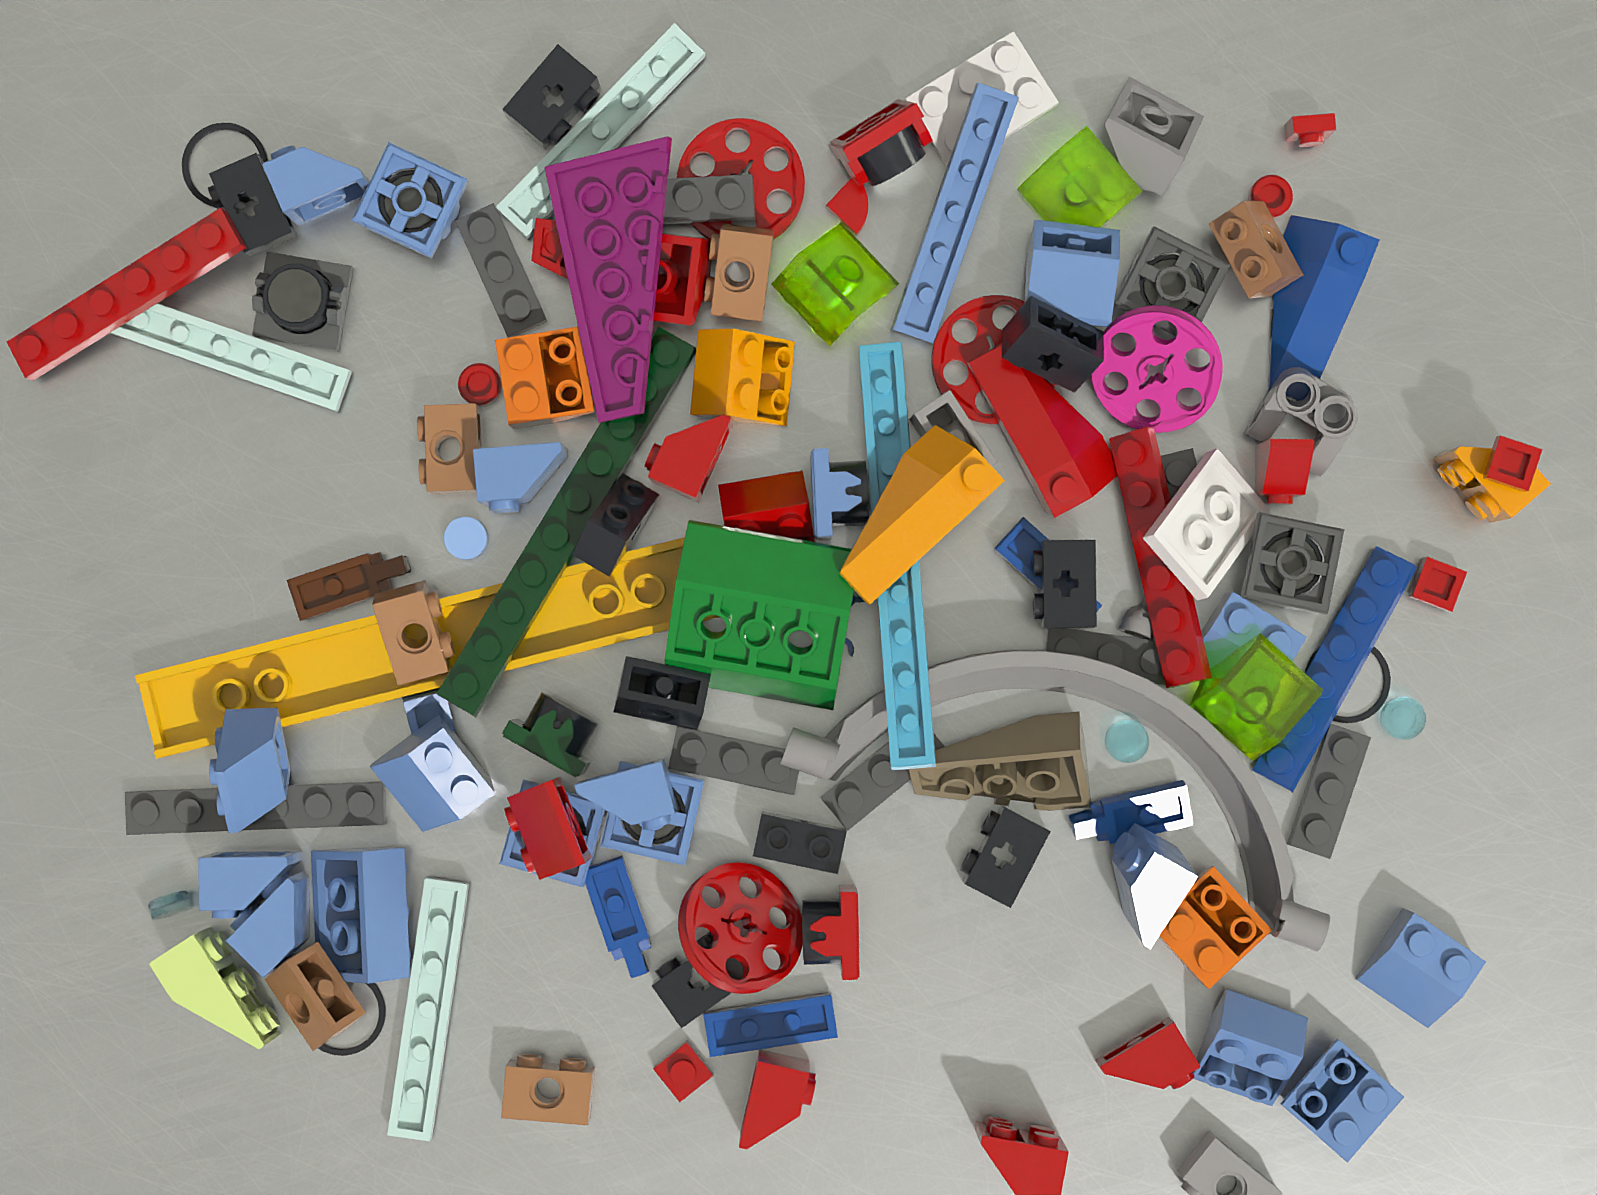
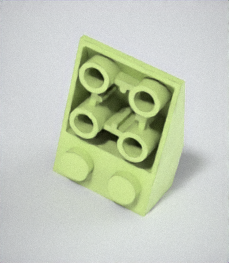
(210, 984)

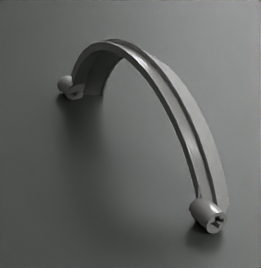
(1191, 735)

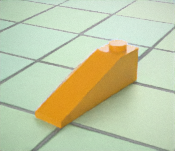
(924, 500)

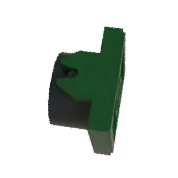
(554, 734)

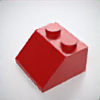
(689, 457)
(548, 829)
(775, 1095)

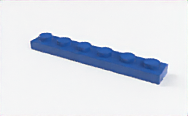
(1339, 663)

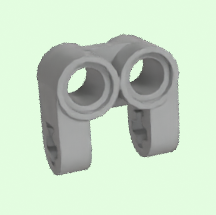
(1310, 409)

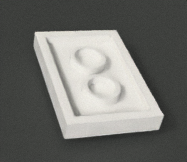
(1000, 66)
(1206, 524)

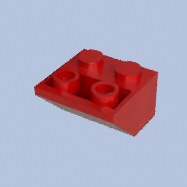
(769, 505)
(1028, 1160)

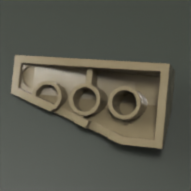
(1025, 761)

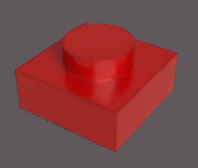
(1310, 129)
(1512, 463)
(1437, 584)
(683, 1071)

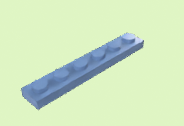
(954, 212)

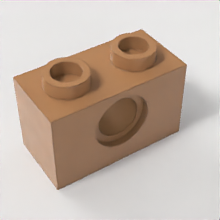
(752, 248)
(1255, 249)
(437, 425)
(411, 657)
(315, 996)
(525, 1102)

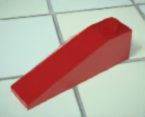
(681, 272)
(1051, 439)

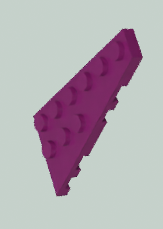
(611, 240)

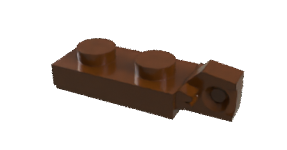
(344, 583)

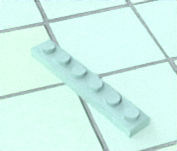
(606, 122)
(238, 355)
(428, 1009)

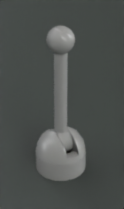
(1137, 621)

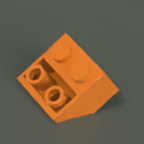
(544, 377)
(1213, 928)

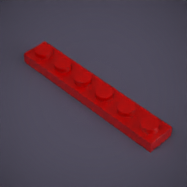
(126, 294)
(1167, 599)

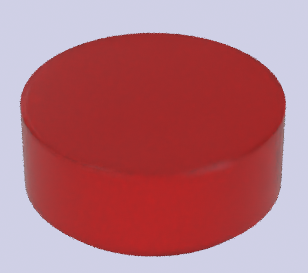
(1274, 192)
(479, 384)

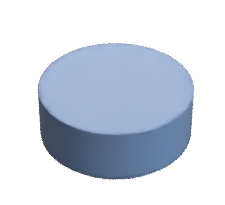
(466, 538)

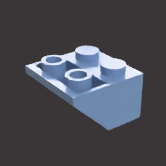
(1074, 269)
(249, 765)
(276, 928)
(1251, 1047)
(1342, 1100)

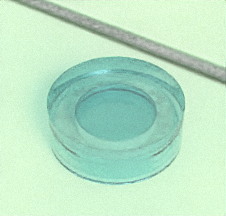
(1402, 718)
(1126, 741)
(170, 905)

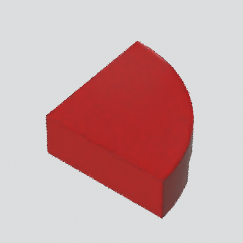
(850, 206)

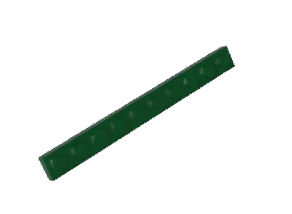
(558, 534)

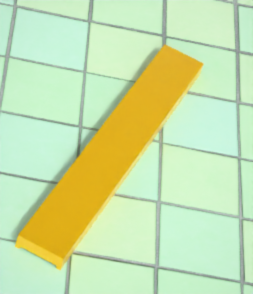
(350, 667)

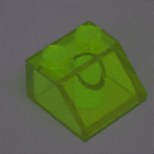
(1080, 184)
(834, 283)
(1255, 696)

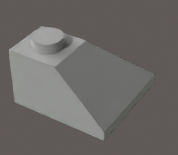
(1150, 135)

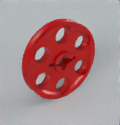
(762, 139)
(947, 349)
(726, 937)

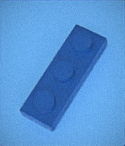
(770, 1025)

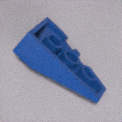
(1316, 306)

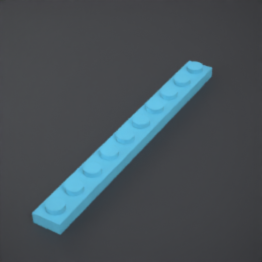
(902, 603)

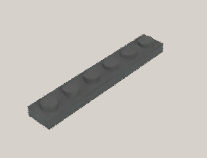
(304, 808)

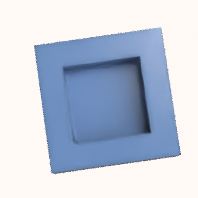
(425, 706)

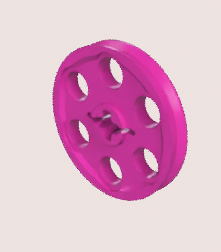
(1177, 372)

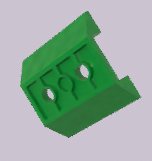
(763, 593)

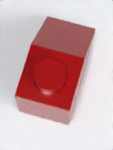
(1282, 469)
(1153, 1058)

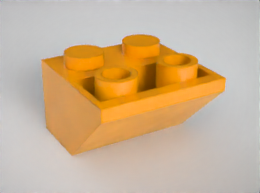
(742, 376)
(1486, 499)

